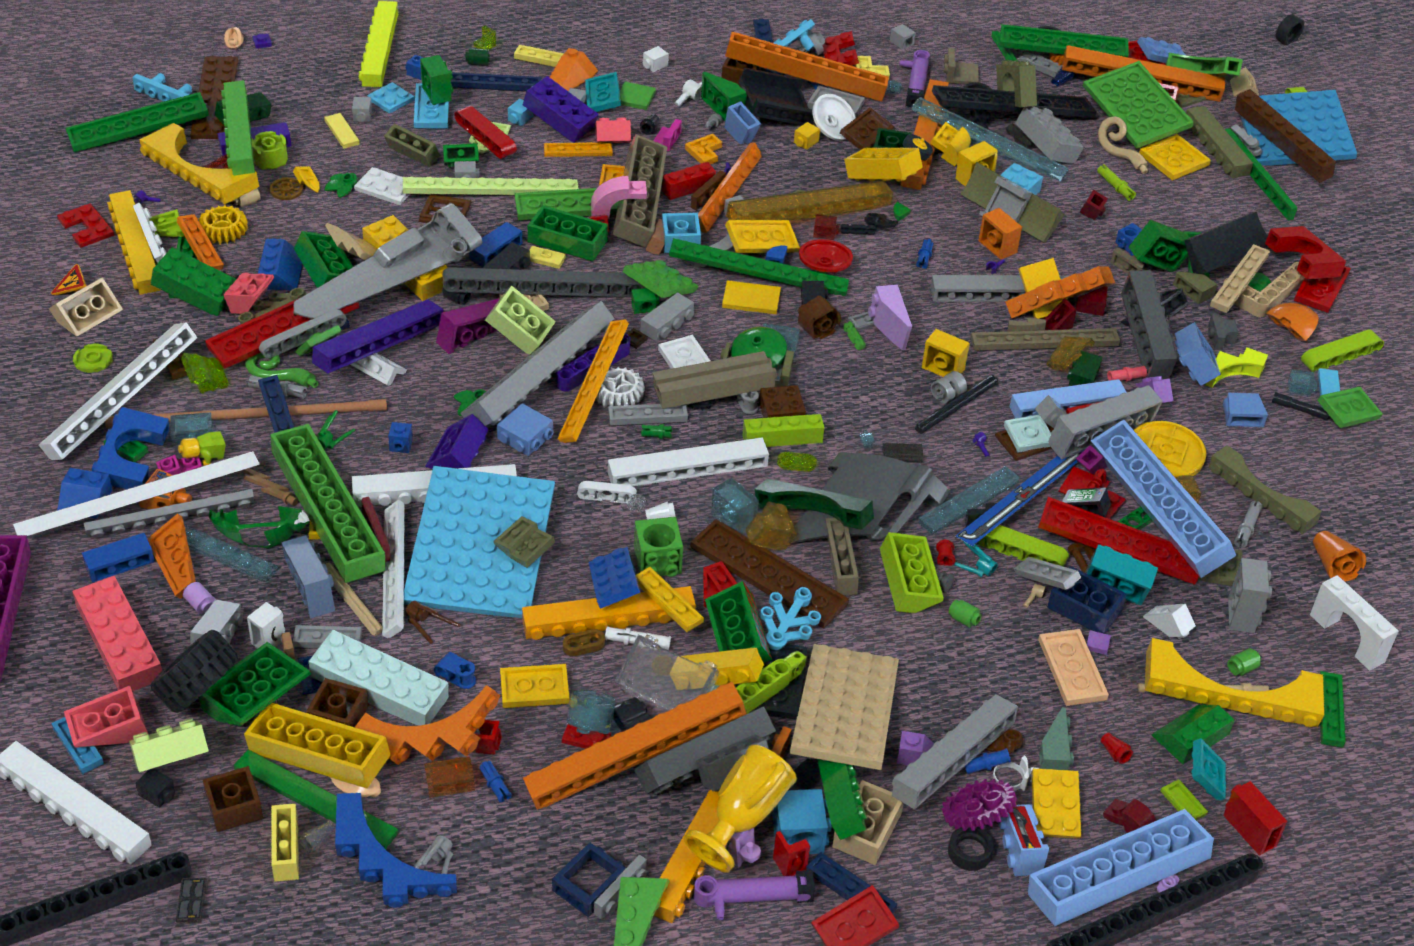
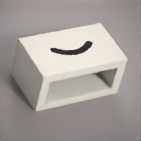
(266, 625)

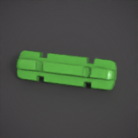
(854, 335)

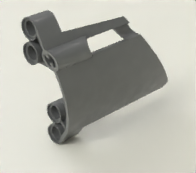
(877, 480)

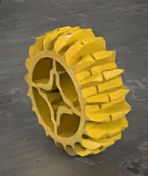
(224, 224)

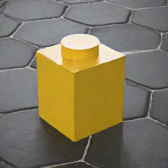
(806, 135)

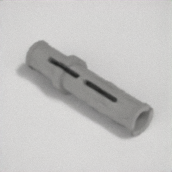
(287, 387)
(1246, 528)

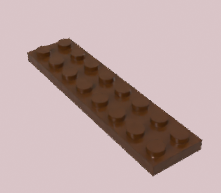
(214, 74)
(767, 570)

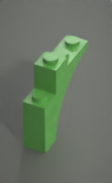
(1224, 66)

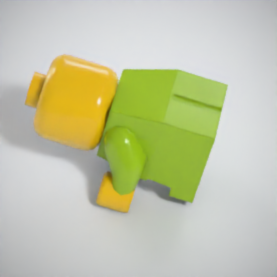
(205, 446)

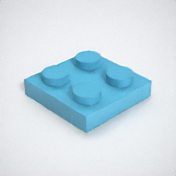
(391, 97)

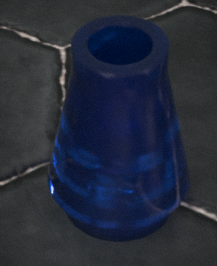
(1062, 77)

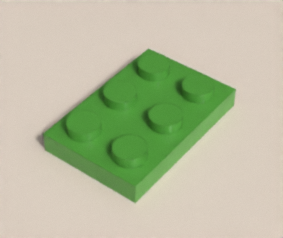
(1349, 407)

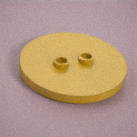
(1174, 446)

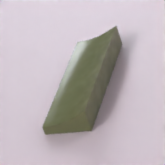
(1038, 217)

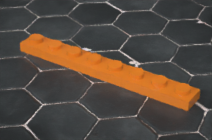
(728, 186)

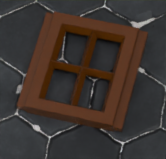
(425, 217)

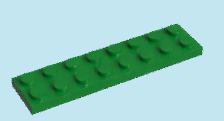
(1056, 41)
(137, 122)

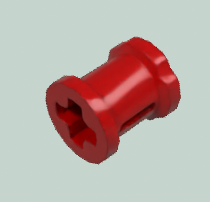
(945, 550)

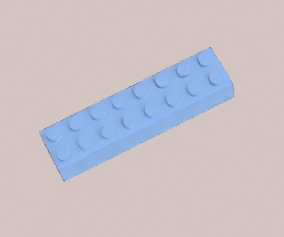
(1119, 867)

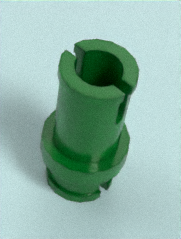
(656, 431)

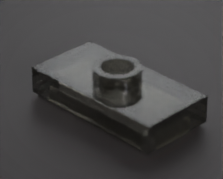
(904, 452)

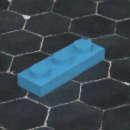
(84, 757)

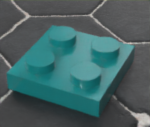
(1209, 770)

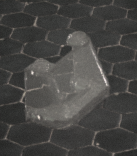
(663, 676)

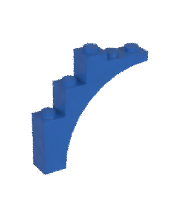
(375, 863)

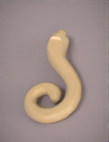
(1133, 156)

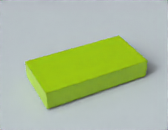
(1182, 799)

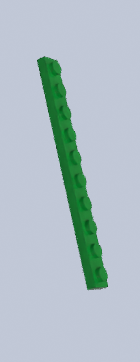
(754, 266)

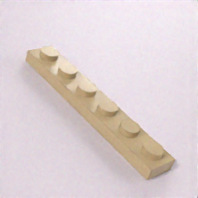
(1239, 278)

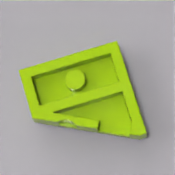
(167, 224)

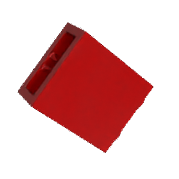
(1254, 817)

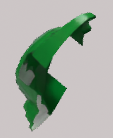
(290, 521)

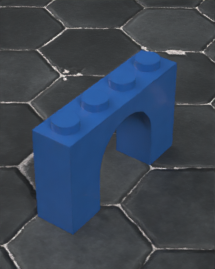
(127, 427)

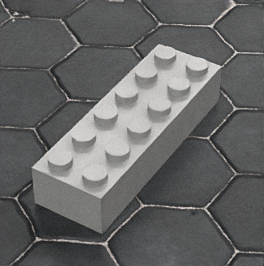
(1077, 429)

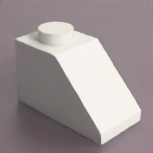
(1171, 619)

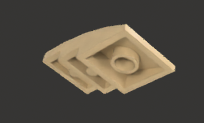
(351, 242)

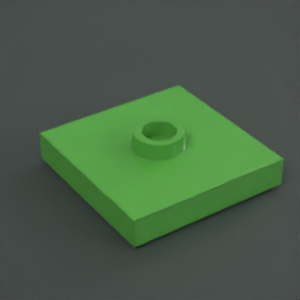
(316, 339)

